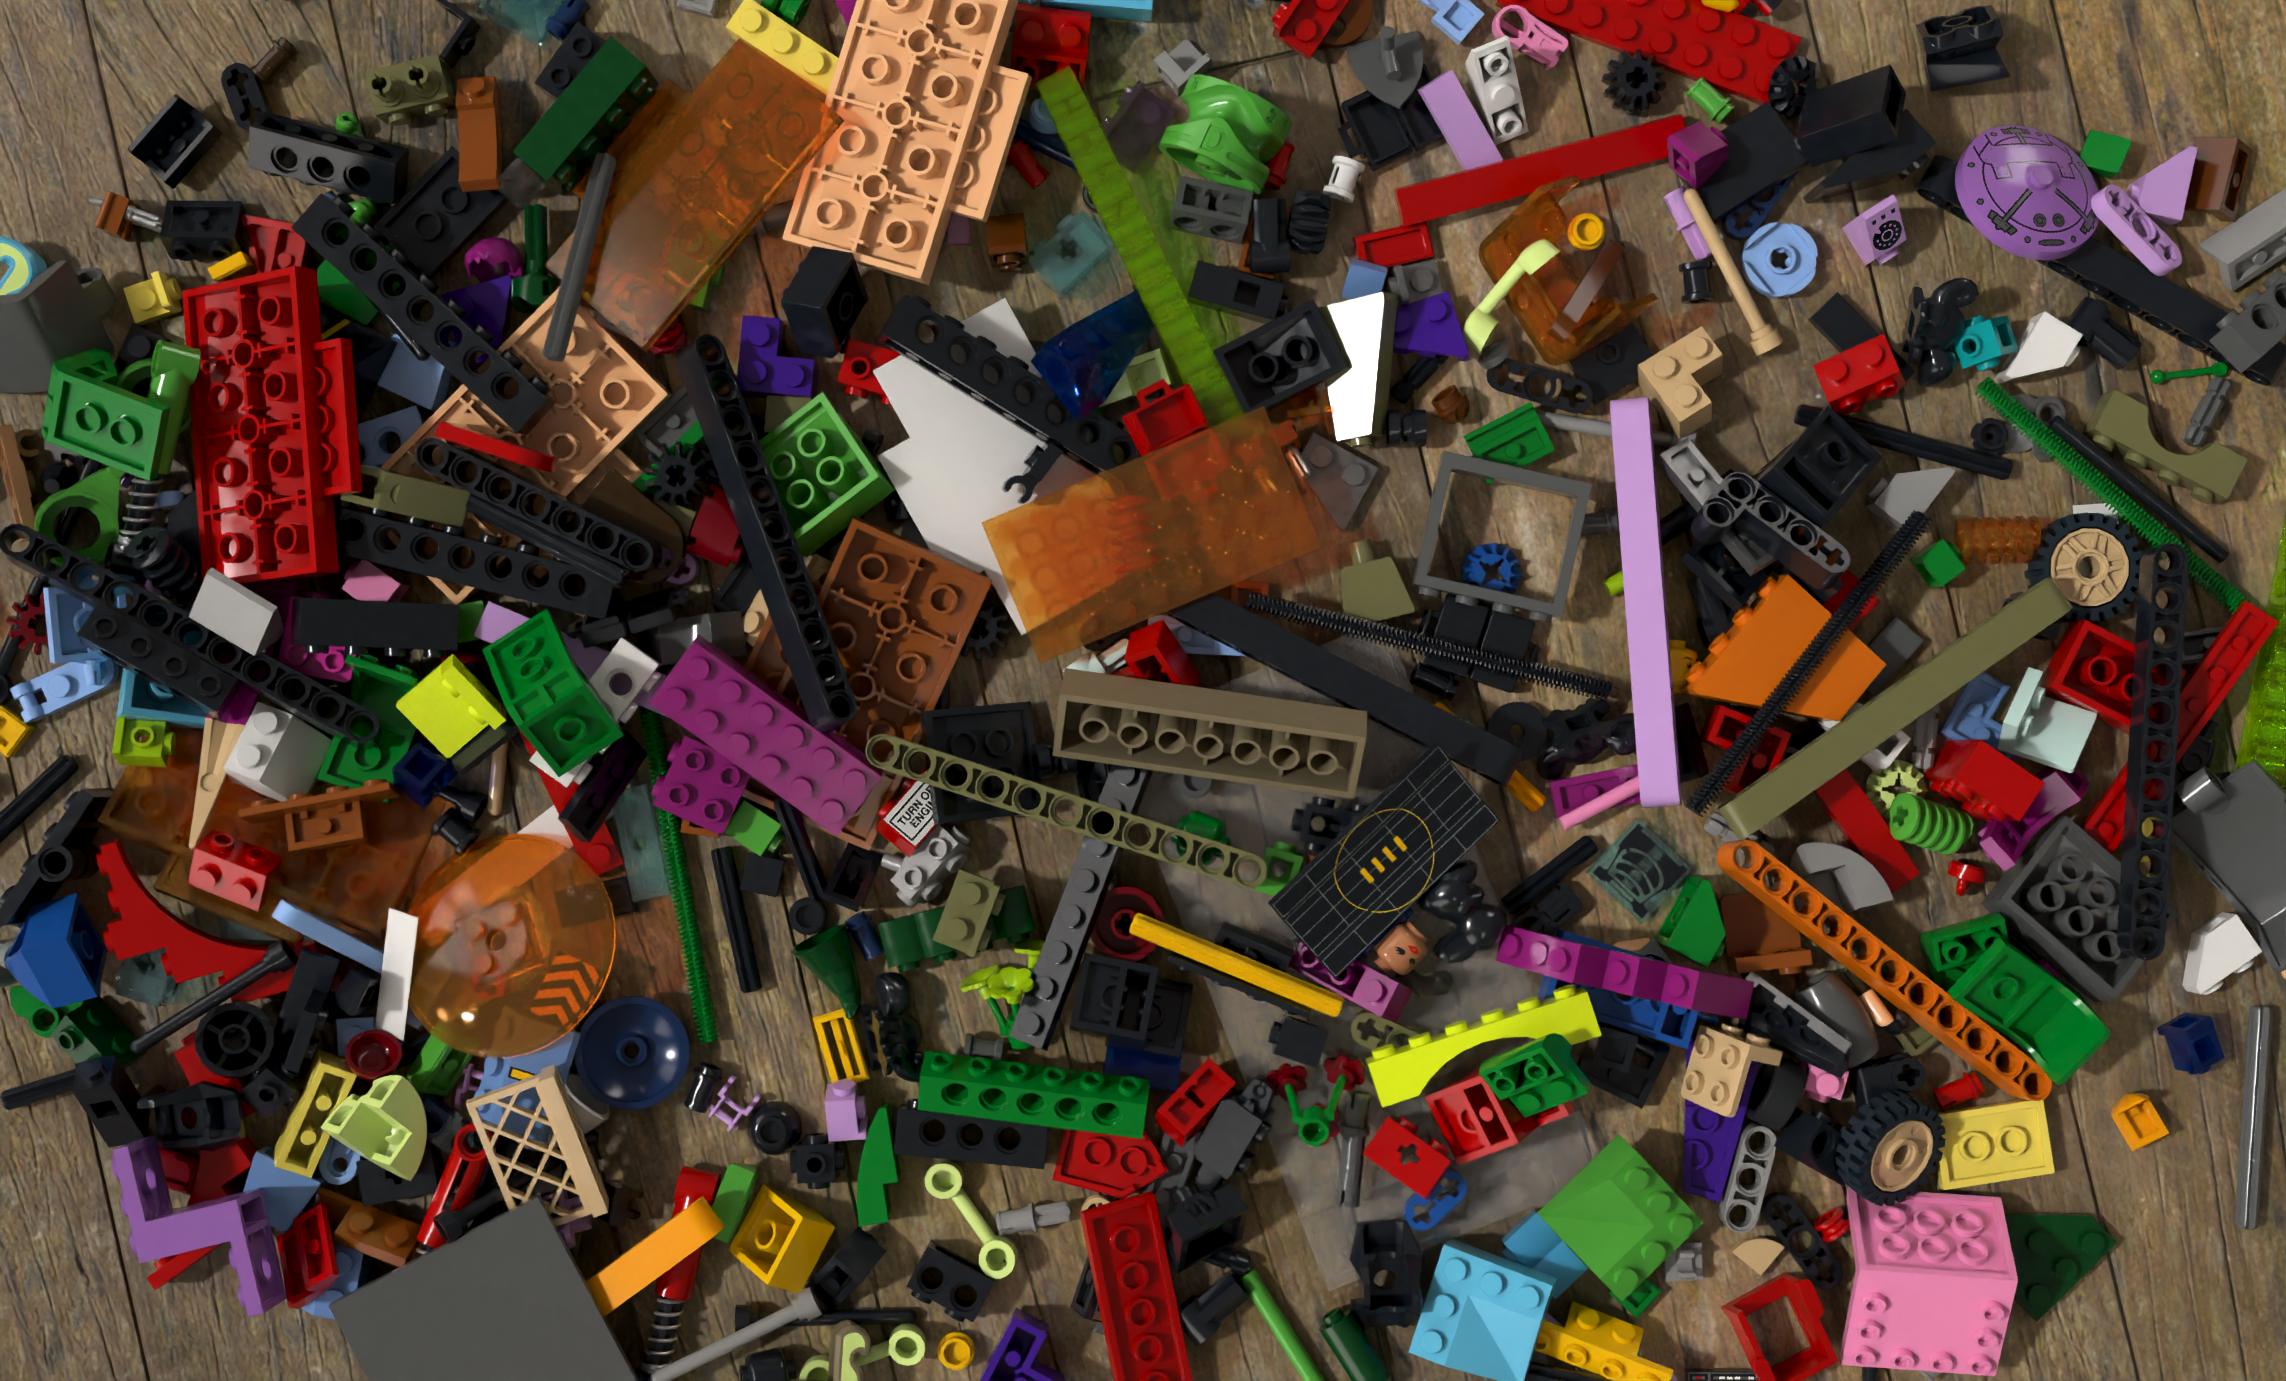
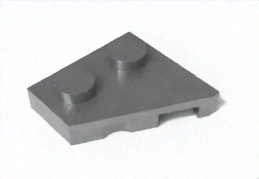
(1336, 478)

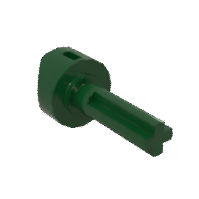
(536, 287)

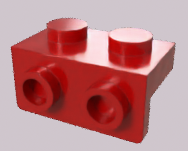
(1860, 375)
(233, 869)

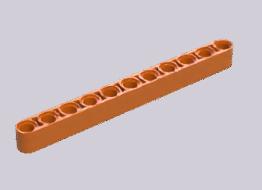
(1900, 977)

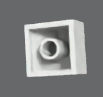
(277, 754)

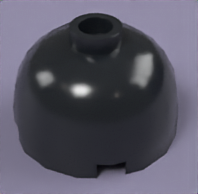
(234, 1040)

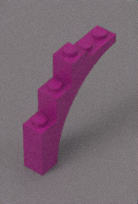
(1625, 973)

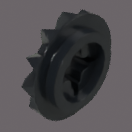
(1781, 87)

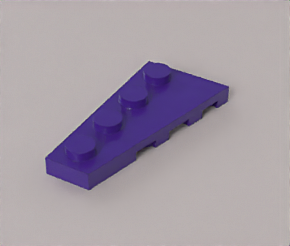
(1711, 1141)

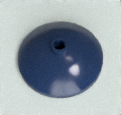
(638, 1079)

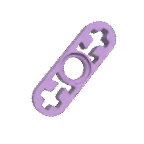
(2151, 243)

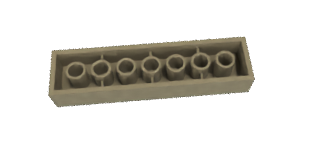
(1210, 733)

